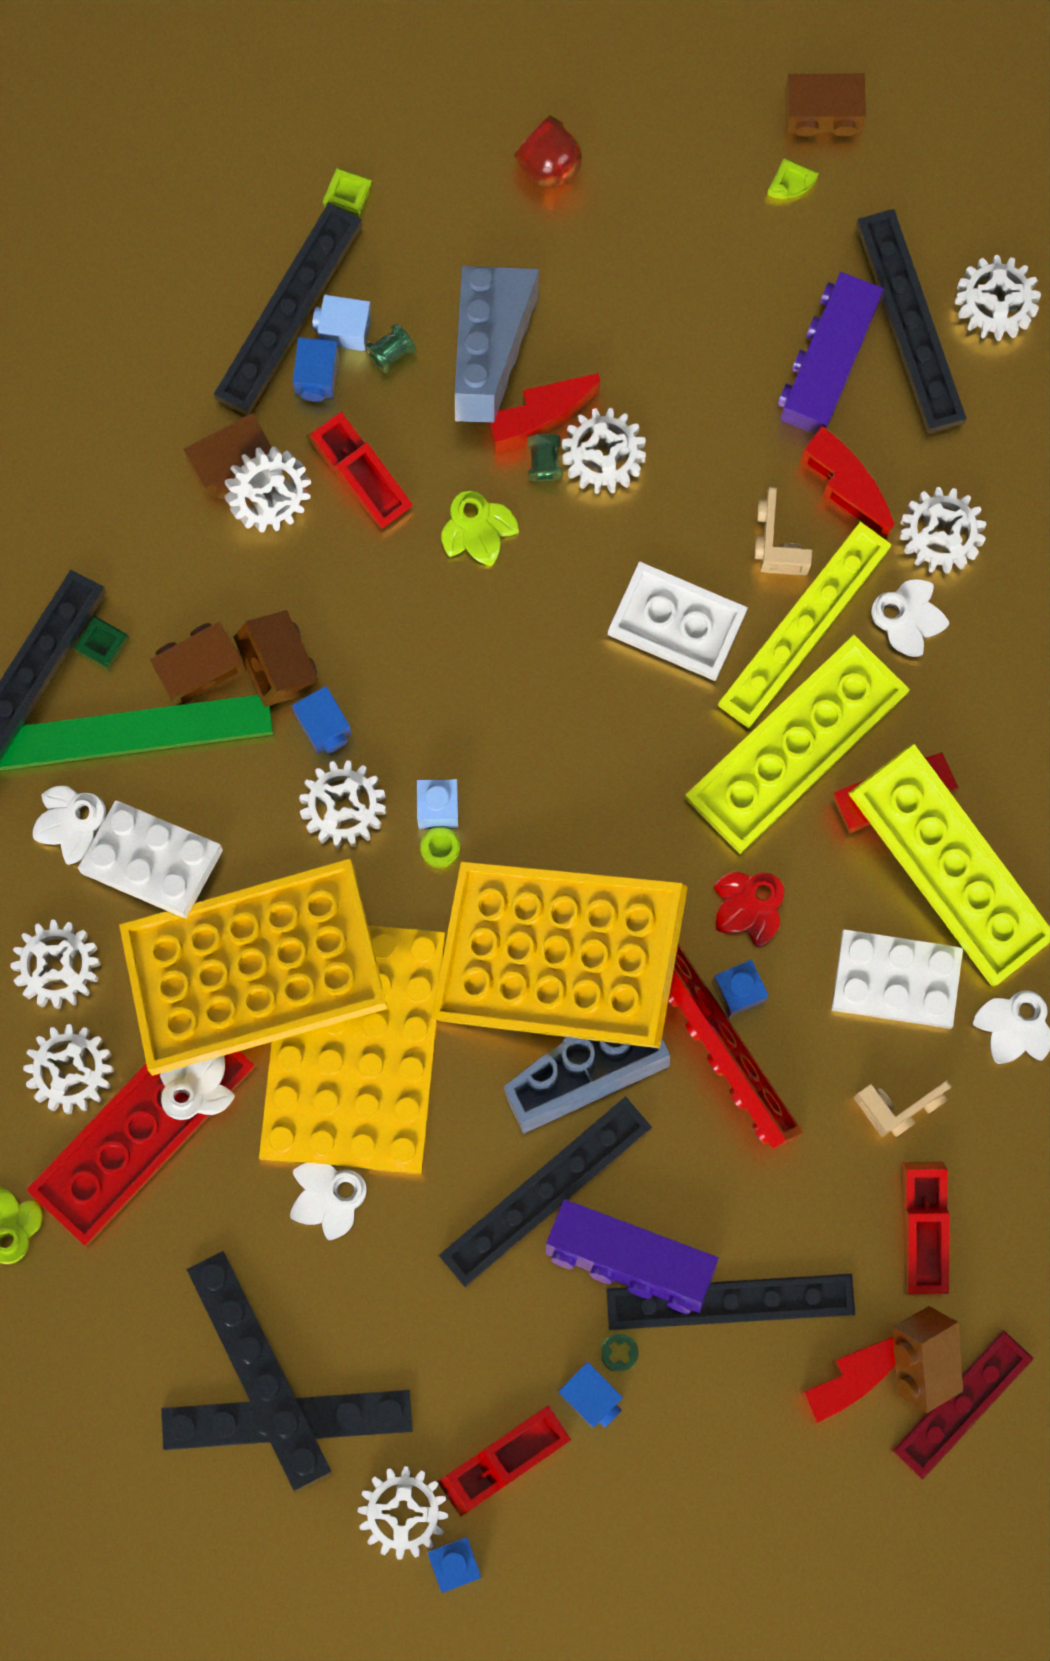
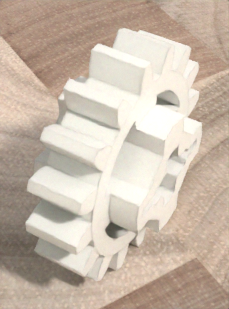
(1012, 290)
(589, 456)
(267, 489)
(949, 544)
(334, 819)
(67, 953)
(77, 1052)
(401, 1532)

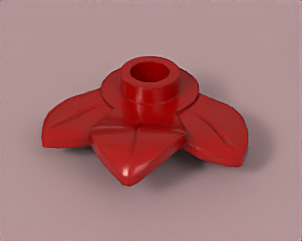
(745, 909)

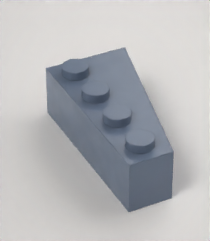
(490, 329)
(578, 1075)

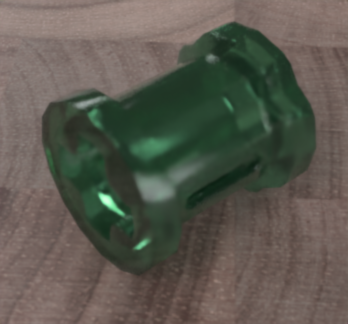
(390, 348)
(544, 458)
(632, 1353)

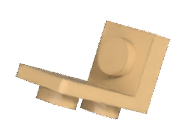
(788, 557)
(878, 1108)

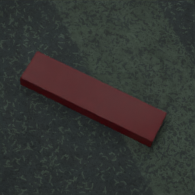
(946, 1424)

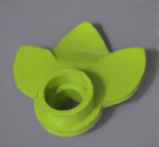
(480, 533)
(17, 1222)

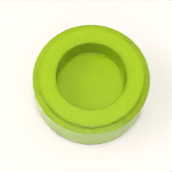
(440, 847)

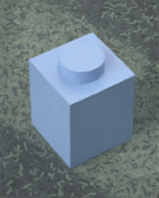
(343, 321)
(437, 803)

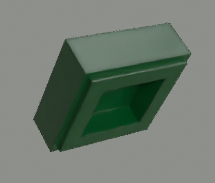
(101, 643)

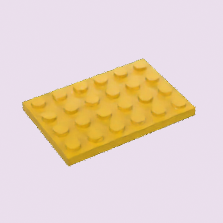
(560, 953)
(252, 967)
(363, 1084)

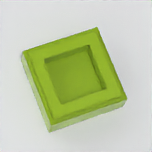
(348, 191)

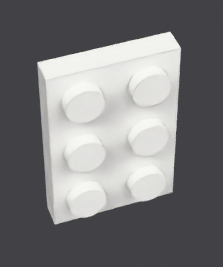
(677, 621)
(150, 859)
(897, 979)

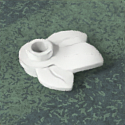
(915, 616)
(64, 824)
(1011, 1031)
(201, 1084)
(322, 1200)

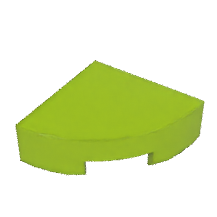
(791, 180)

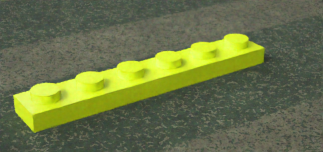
(804, 625)

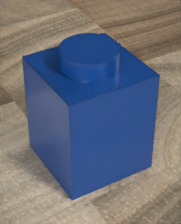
(315, 369)
(322, 721)
(740, 989)
(592, 1396)
(454, 1564)

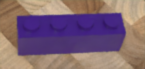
(831, 353)
(631, 1256)

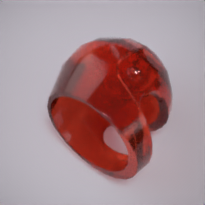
(550, 155)

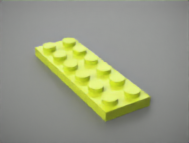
(796, 744)
(952, 864)

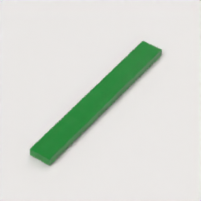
(138, 732)

